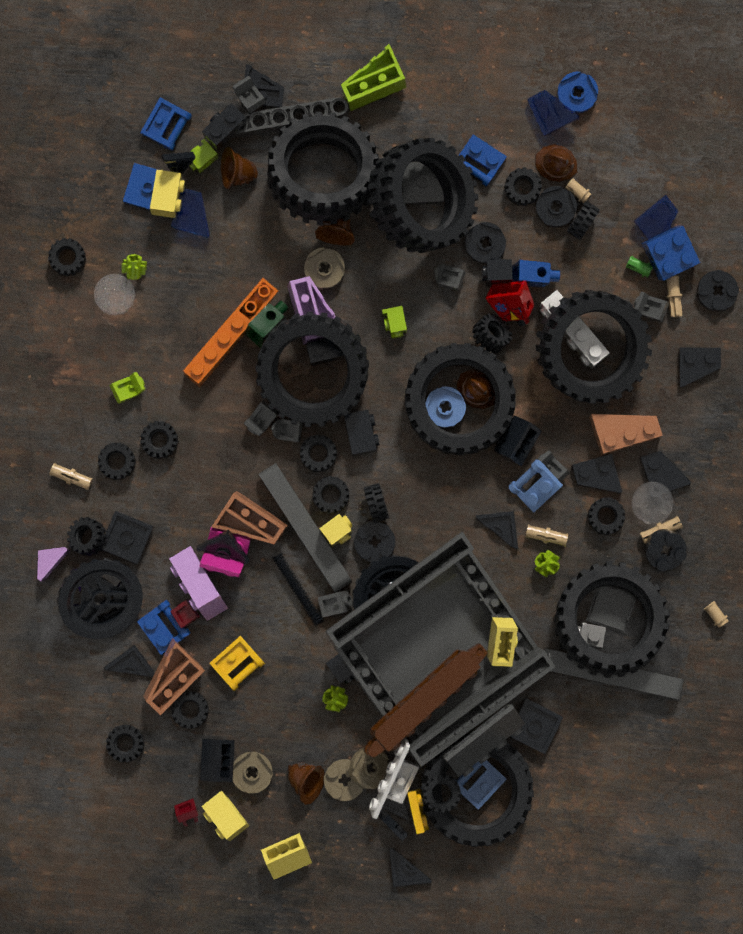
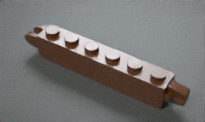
(424, 699)

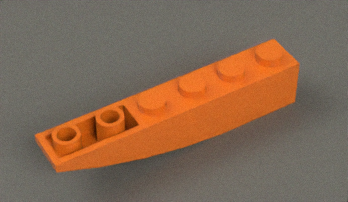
(229, 333)

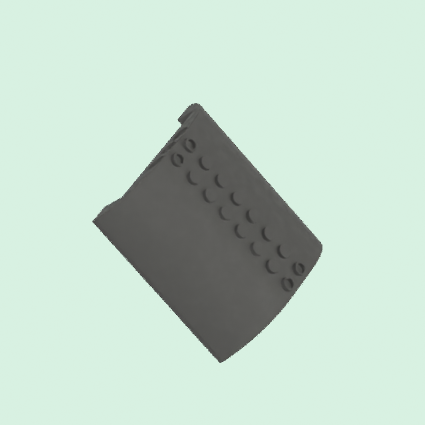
(417, 625)

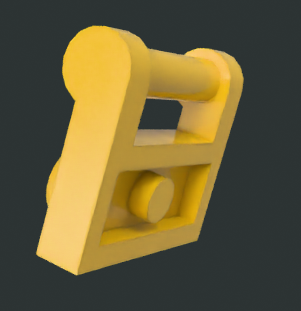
(231, 658)
(419, 817)

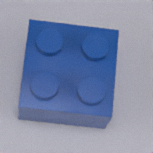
(671, 252)

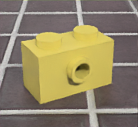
(166, 194)
(337, 530)
(502, 641)
(225, 816)
(286, 856)

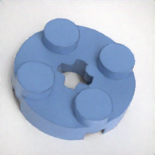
(455, 401)

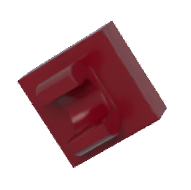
(184, 614)
(186, 811)

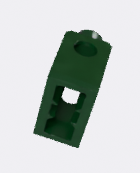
(261, 326)

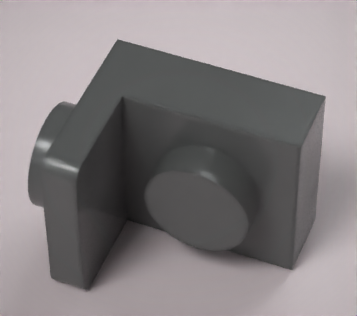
(335, 603)

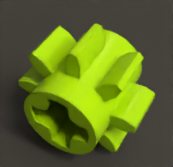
(134, 267)
(547, 563)
(335, 699)

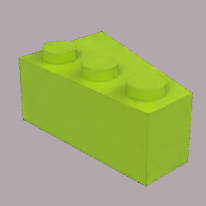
(374, 81)

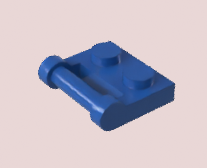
(159, 121)
(485, 156)
(157, 630)

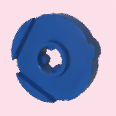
(579, 81)

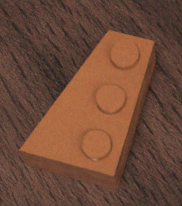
(623, 431)
(249, 519)
(172, 677)

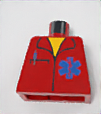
(511, 301)

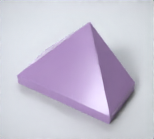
(48, 561)

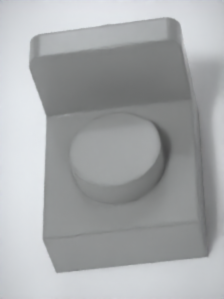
(592, 634)

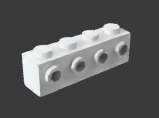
(578, 335)

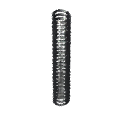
(291, 580)

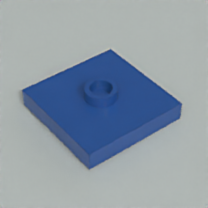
(140, 186)

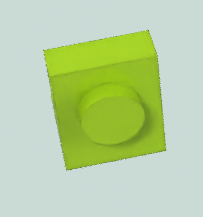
(128, 388)

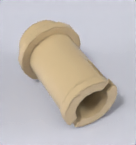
(578, 191)
(716, 614)

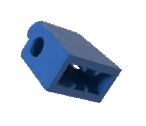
(528, 270)

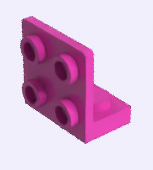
(228, 567)

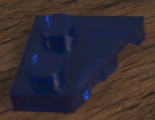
(551, 112)
(192, 214)
(657, 218)

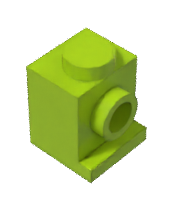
(204, 156)
(395, 321)

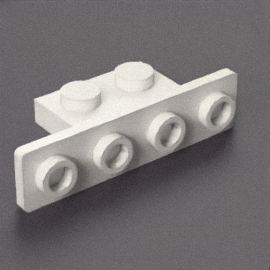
(397, 781)

